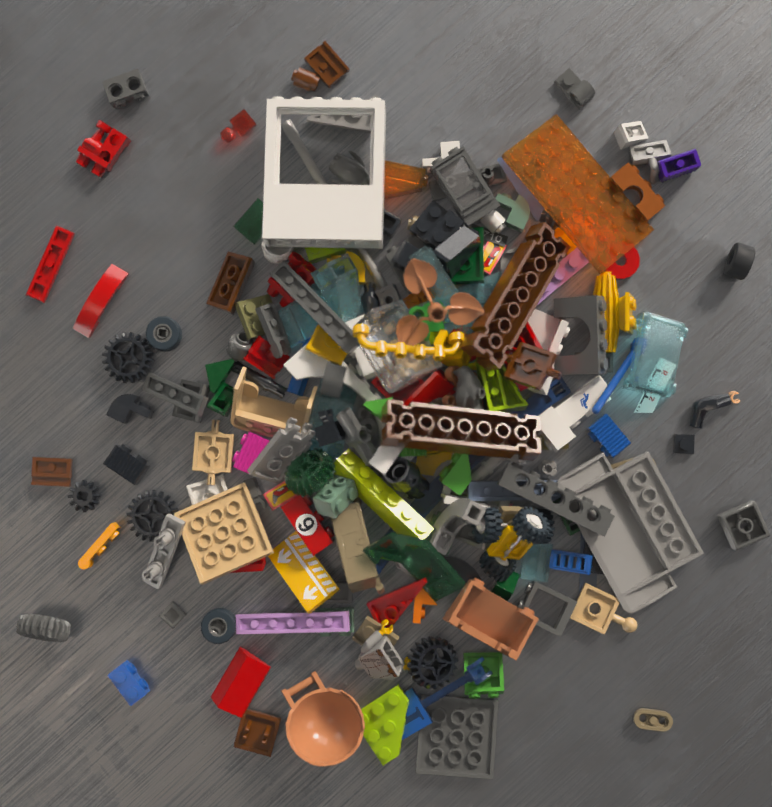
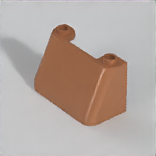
(491, 619)

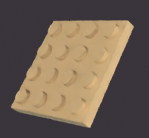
(224, 533)

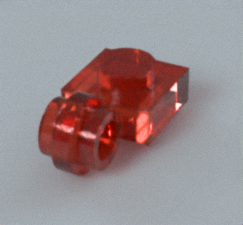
(241, 123)

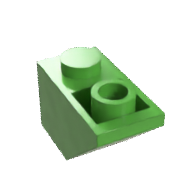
(457, 474)

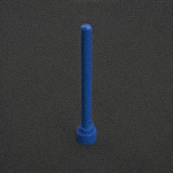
(614, 382)

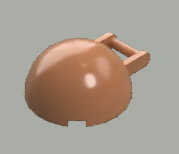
(323, 724)

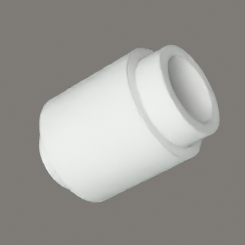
(494, 222)

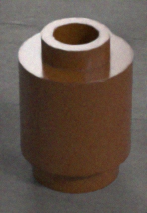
(305, 79)

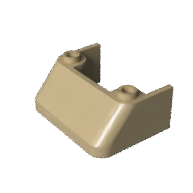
(265, 414)

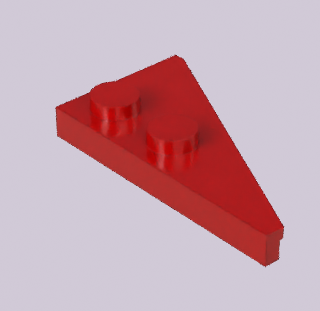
(394, 603)

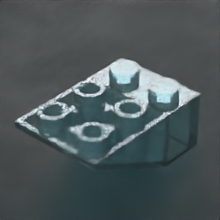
(340, 287)

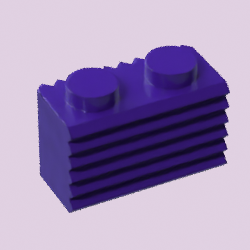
(678, 165)

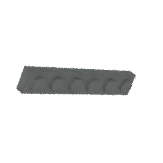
(315, 307)

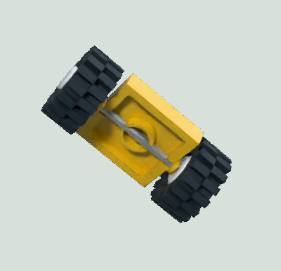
(526, 529)

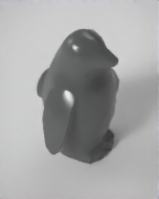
(349, 170)
(468, 389)

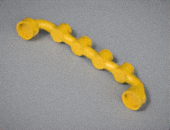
(400, 349)

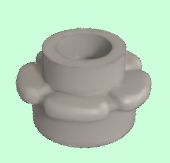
(552, 468)

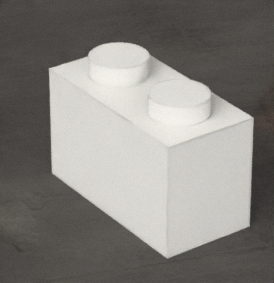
(554, 430)

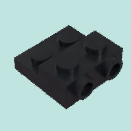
(436, 225)

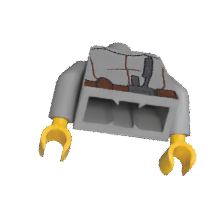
(380, 657)

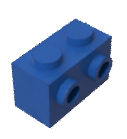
(129, 682)

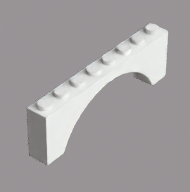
(309, 365)

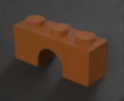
(629, 178)

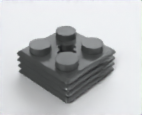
(754, 530)

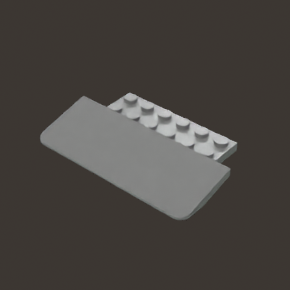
(646, 534)

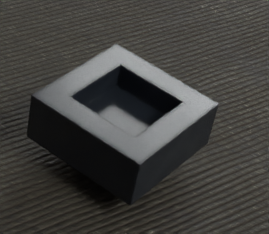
(683, 444)

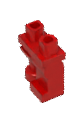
(103, 154)
(303, 271)

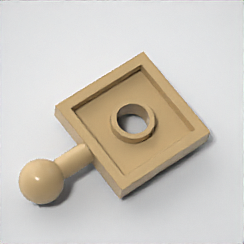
(602, 619)

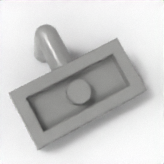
(650, 154)

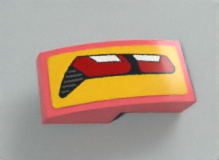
(492, 254)
(278, 495)

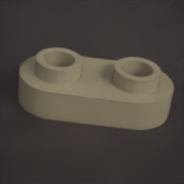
(652, 719)

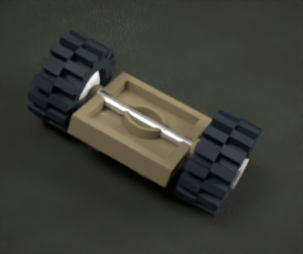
(496, 520)

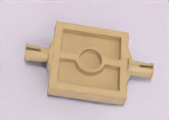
(213, 452)

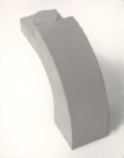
(452, 519)

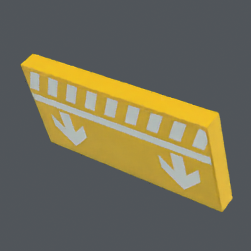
(303, 572)

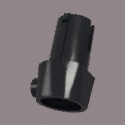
(406, 478)

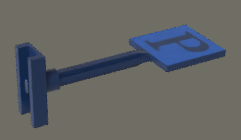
(417, 715)

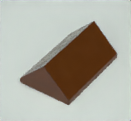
(230, 282)

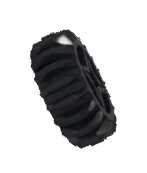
(113, 350)
(152, 507)
(440, 668)

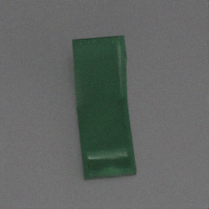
(420, 560)

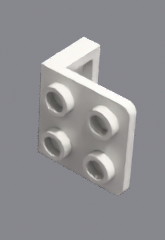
(549, 330)

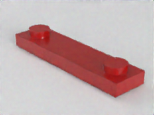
(50, 264)

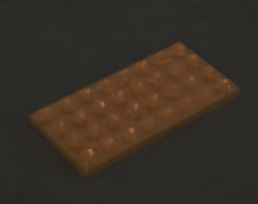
(577, 193)

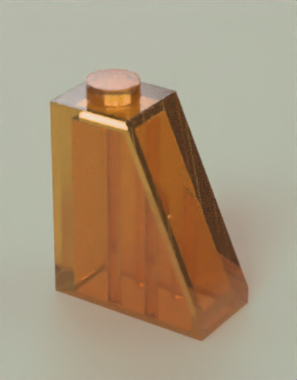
(403, 180)

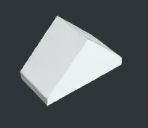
(630, 134)

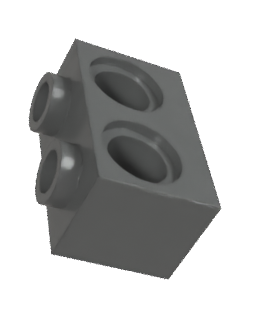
(124, 83)

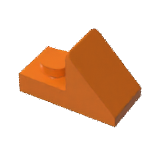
(419, 611)

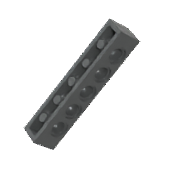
(599, 524)

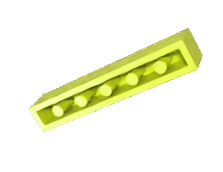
(381, 497)

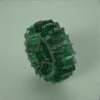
(309, 472)

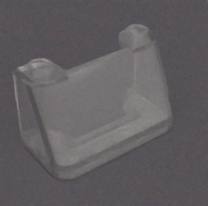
(392, 371)

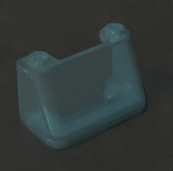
(655, 355)

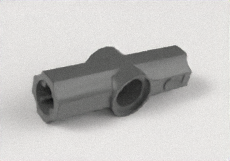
(356, 435)

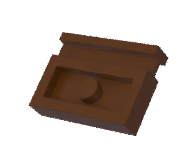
(326, 64)
(51, 471)

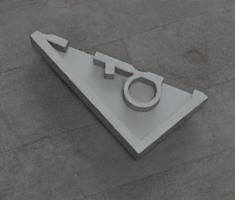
(351, 122)

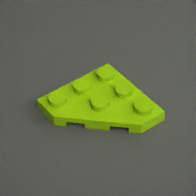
(386, 723)

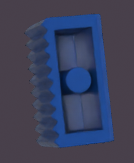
(608, 436)

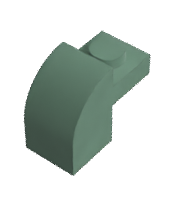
(518, 210)

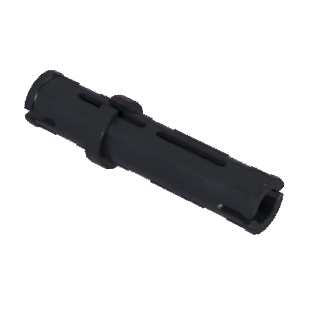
(262, 381)

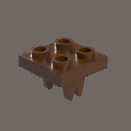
(257, 732)

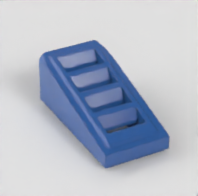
(555, 556)

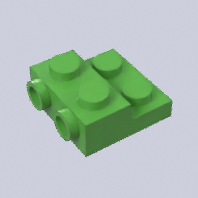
(493, 684)

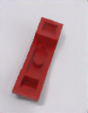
(99, 300)

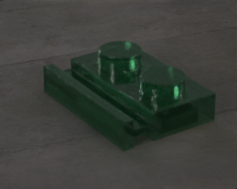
(251, 222)

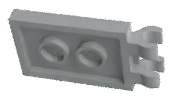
(281, 450)

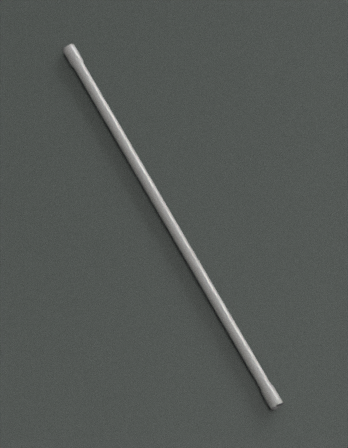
(293, 136)

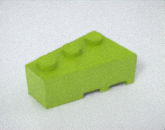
(500, 393)

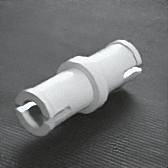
(486, 468)

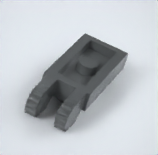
(274, 330)

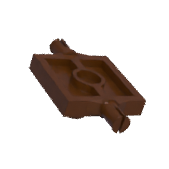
(531, 366)

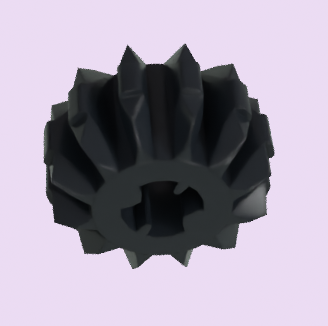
(84, 503)

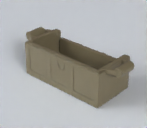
(351, 539)

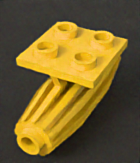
(618, 310)

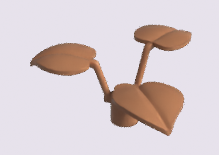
(463, 306)

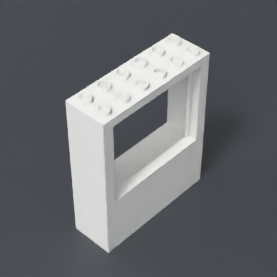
(317, 212)

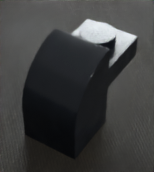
(124, 405)

